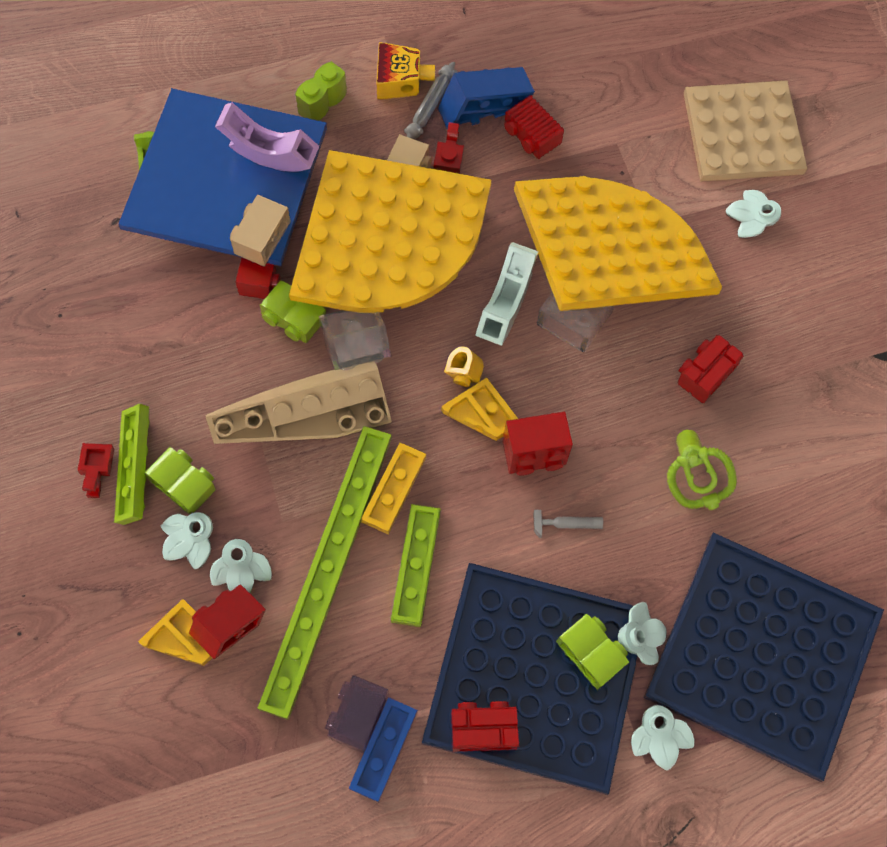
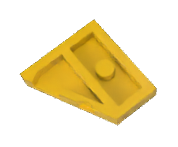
(481, 410)
(172, 636)

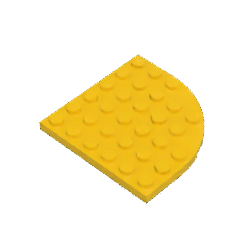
(386, 234)
(612, 244)

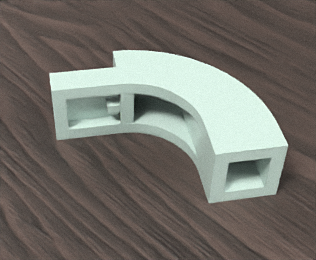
(508, 295)

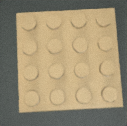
(744, 131)

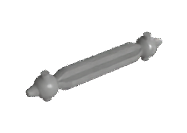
(430, 101)

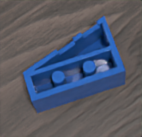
(483, 94)

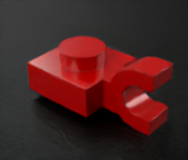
(449, 154)
(93, 463)

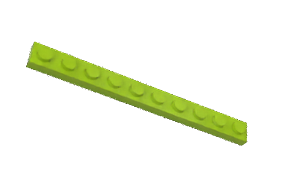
(324, 574)

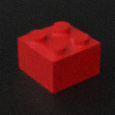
(537, 443)

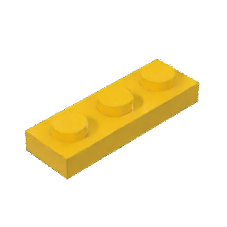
(393, 488)

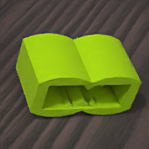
(321, 92)
(297, 318)
(181, 480)
(593, 651)

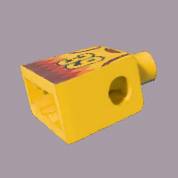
(400, 71)

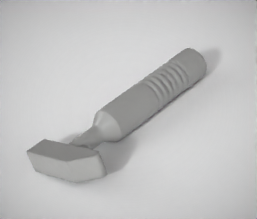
(566, 522)

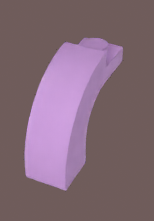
(268, 148)

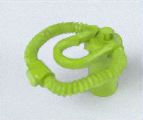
(692, 455)

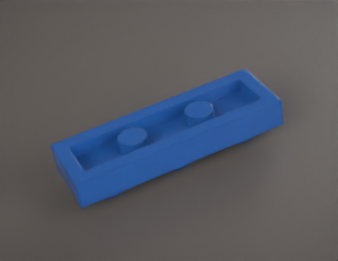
(383, 750)

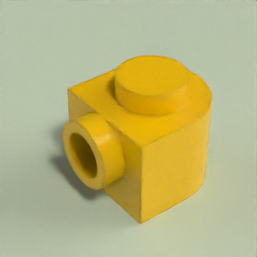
(464, 366)

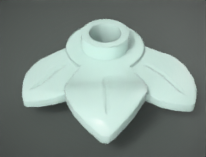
(751, 215)
(184, 541)
(243, 571)
(642, 634)
(661, 742)

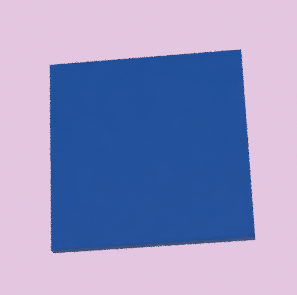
(198, 186)

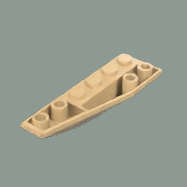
(308, 408)

